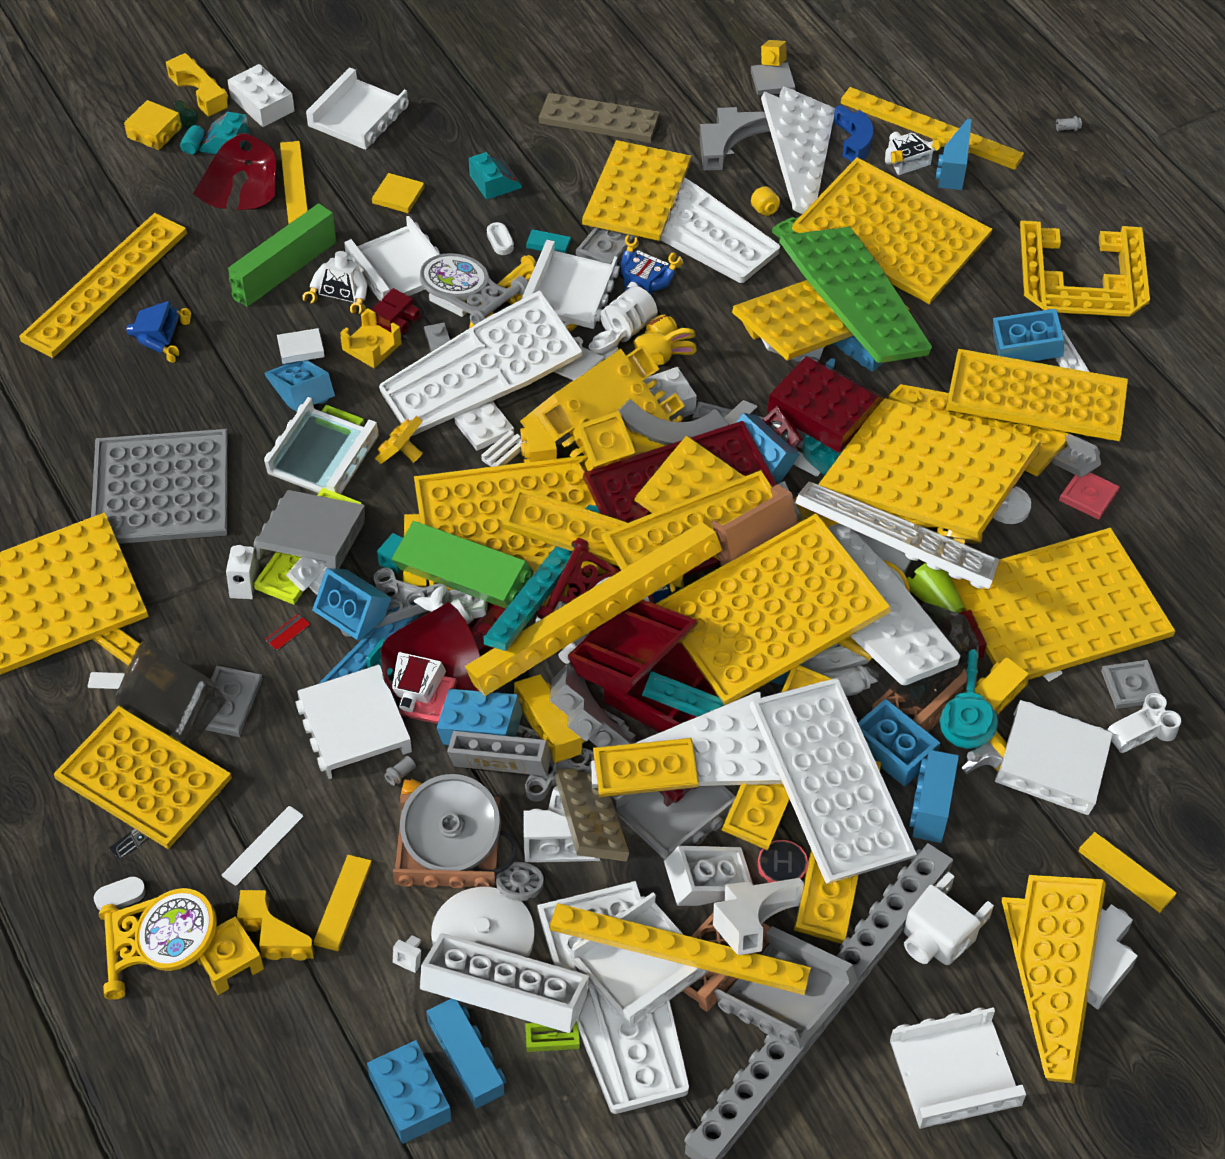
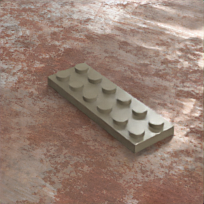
(599, 117)
(590, 817)

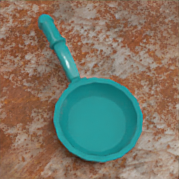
(969, 718)

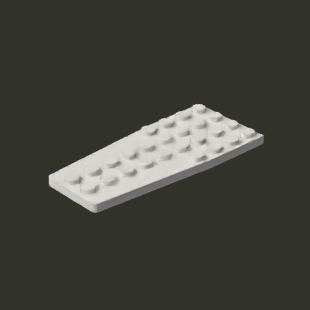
(716, 235)
(482, 364)
(903, 535)
(906, 638)
(631, 1064)

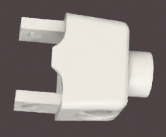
(941, 926)

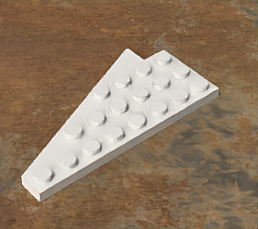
(801, 140)
(725, 746)

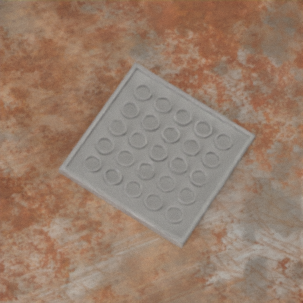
(162, 485)

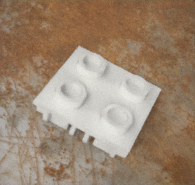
(581, 365)

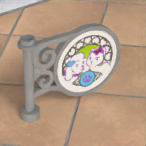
(464, 278)

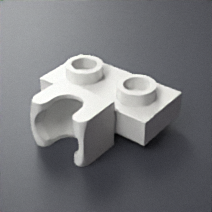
(308, 573)

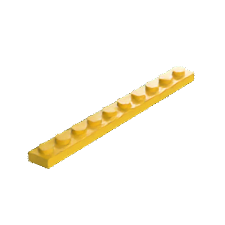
(929, 127)
(680, 949)

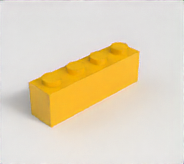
(1002, 684)
(547, 719)

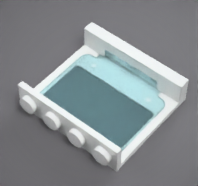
(320, 450)

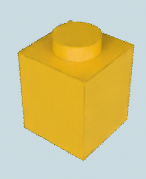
(773, 52)

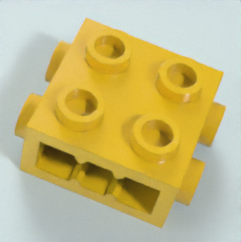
(153, 125)

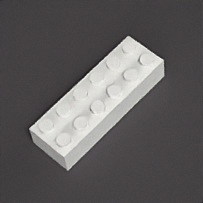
(504, 982)

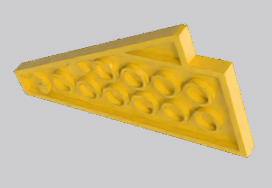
(1051, 440)
(1055, 952)

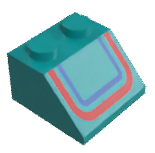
(222, 130)
(492, 175)

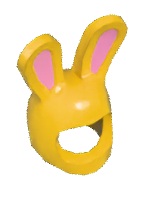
(663, 346)

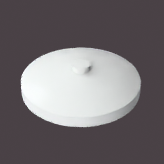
(486, 919)

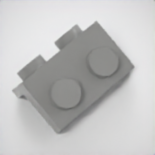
(1078, 457)

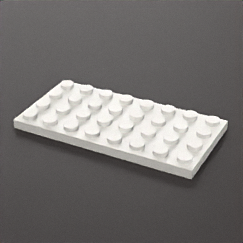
(832, 780)

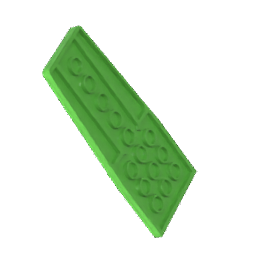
(857, 292)

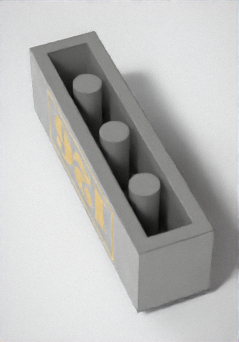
(499, 753)

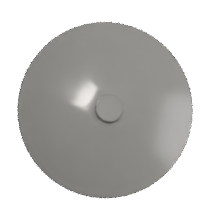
(450, 823)

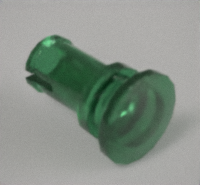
(187, 116)

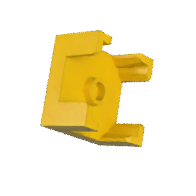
(371, 342)
(604, 440)
(229, 954)

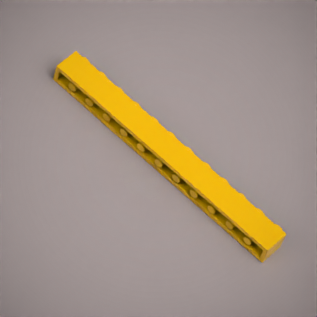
(594, 608)

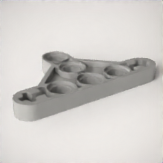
(403, 597)
(549, 780)

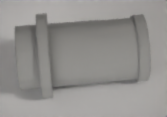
(1068, 124)
(400, 770)

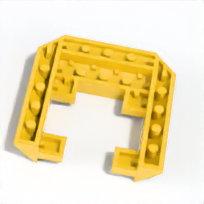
(1120, 293)

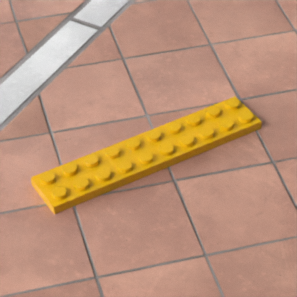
(103, 285)

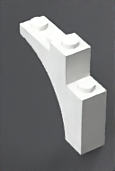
(748, 906)
(1111, 958)

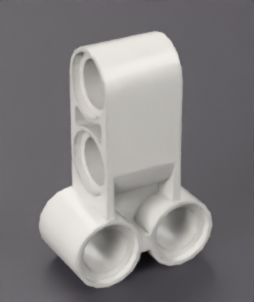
(1145, 724)

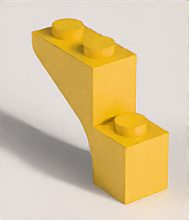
(276, 937)

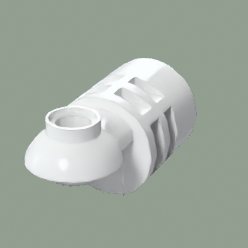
(623, 320)

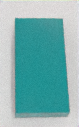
(538, 238)

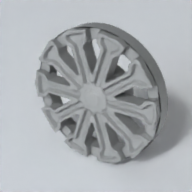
(520, 881)

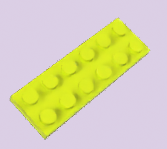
(273, 577)

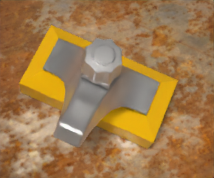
(988, 754)

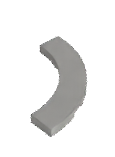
(666, 431)

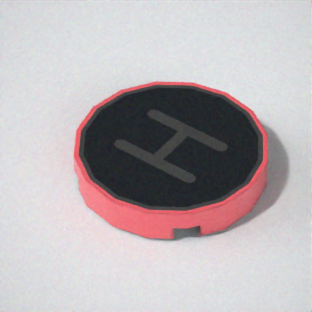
(782, 861)

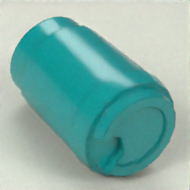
(192, 139)

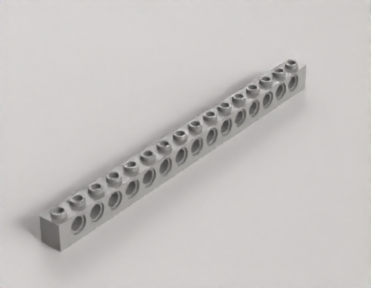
(698, 1145)

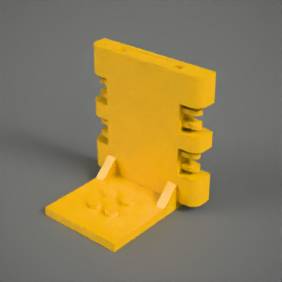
(604, 392)

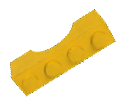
(186, 72)

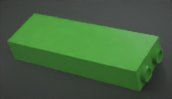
(282, 255)
(462, 564)

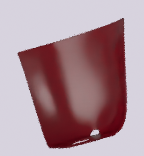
(229, 160)
(436, 636)

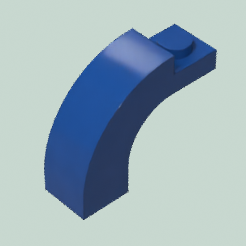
(861, 130)

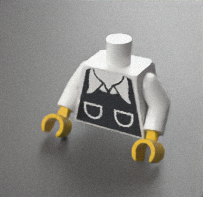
(910, 151)
(340, 281)

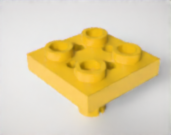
(400, 441)

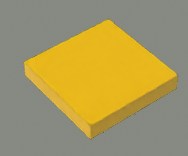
(398, 193)

